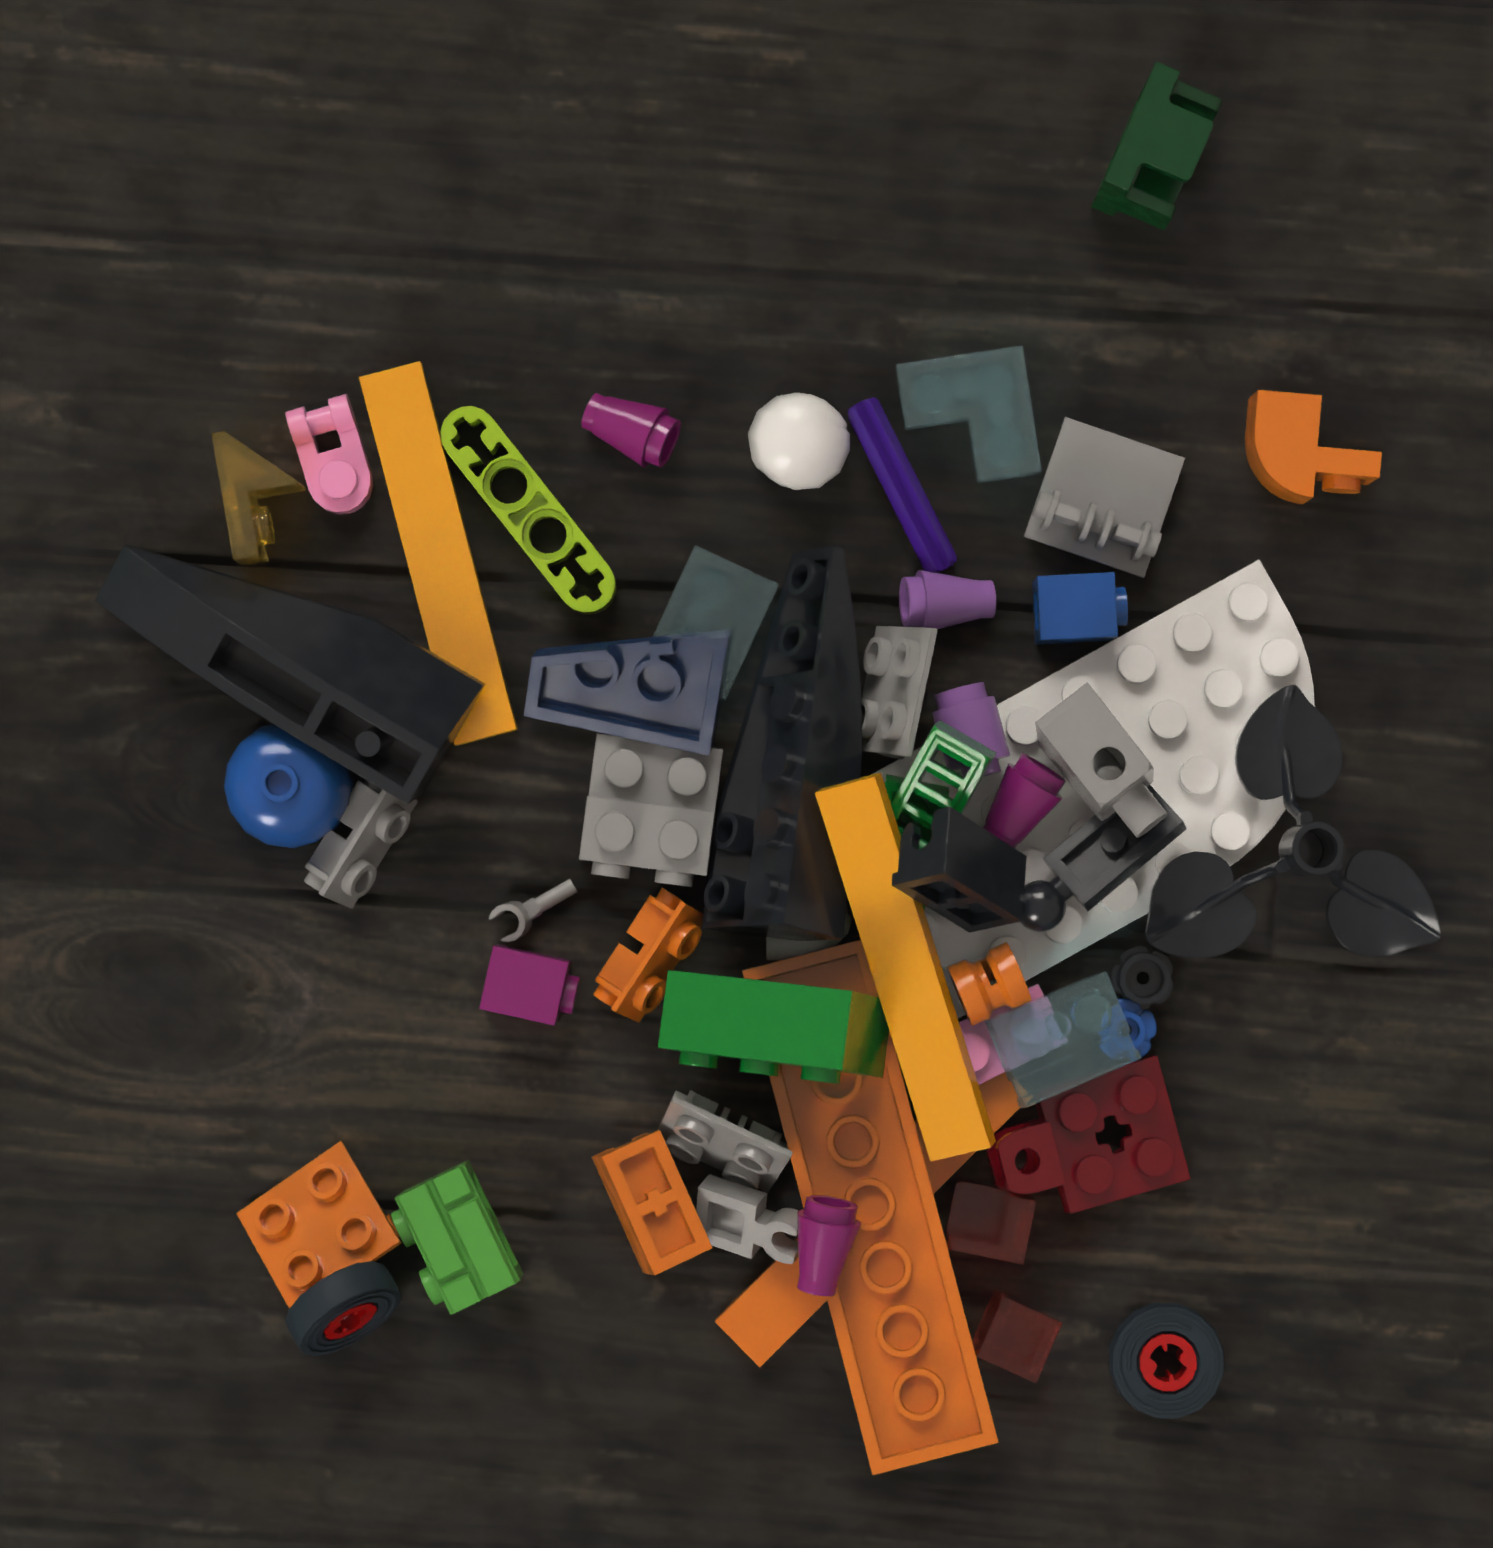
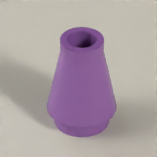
(944, 600)

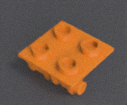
(318, 1223)

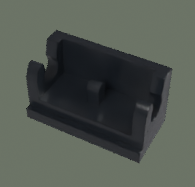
(962, 872)

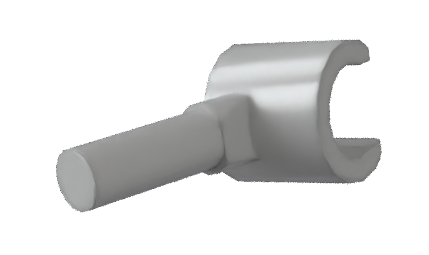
(533, 908)

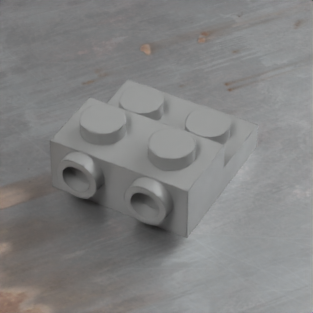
(650, 810)

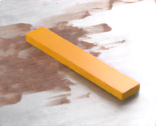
(436, 540)
(905, 969)

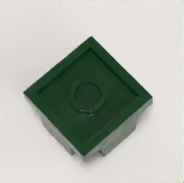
(1157, 149)

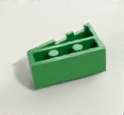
(773, 1026)

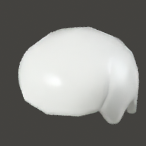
(799, 441)

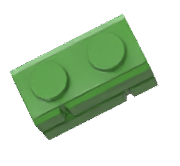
(457, 1238)

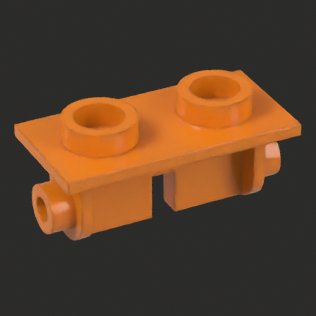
(637, 982)

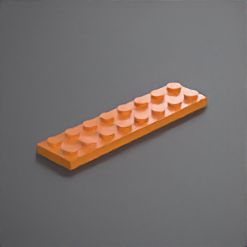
(898, 1292)

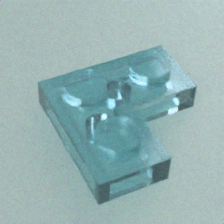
(988, 393)

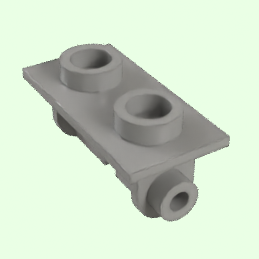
(348, 867)

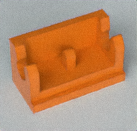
(652, 1203)

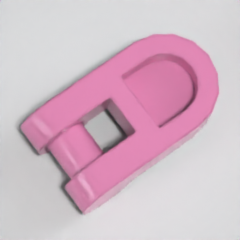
(338, 477)

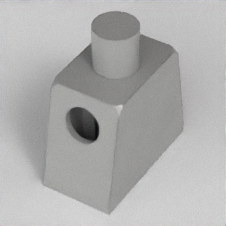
(1085, 737)

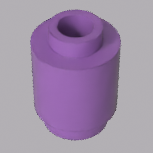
(975, 715)

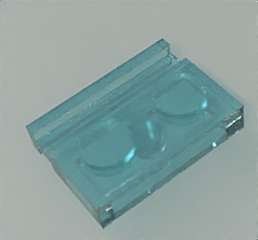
(719, 597)
(1062, 1039)

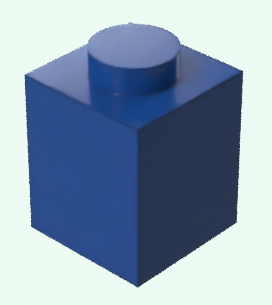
(1078, 608)

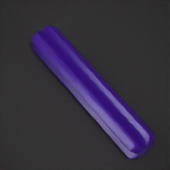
(901, 486)

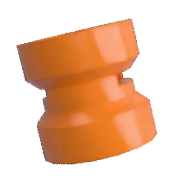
(974, 987)

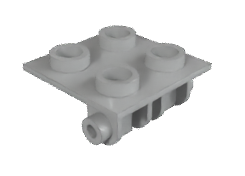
(1104, 497)
(894, 688)
(744, 1156)

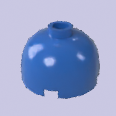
(285, 789)

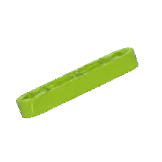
(530, 509)

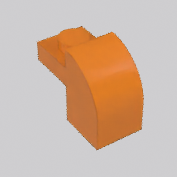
(1286, 452)

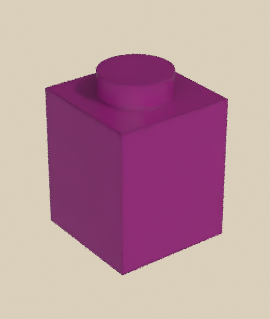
(529, 985)

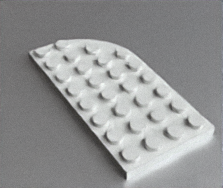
(1183, 698)

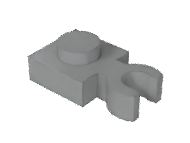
(741, 1224)

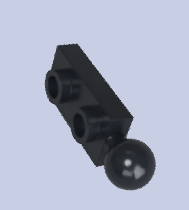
(1094, 864)

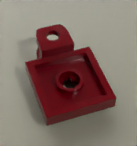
(1064, 1147)

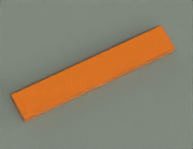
(774, 1306)

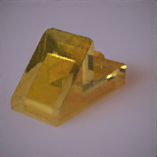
(243, 480)

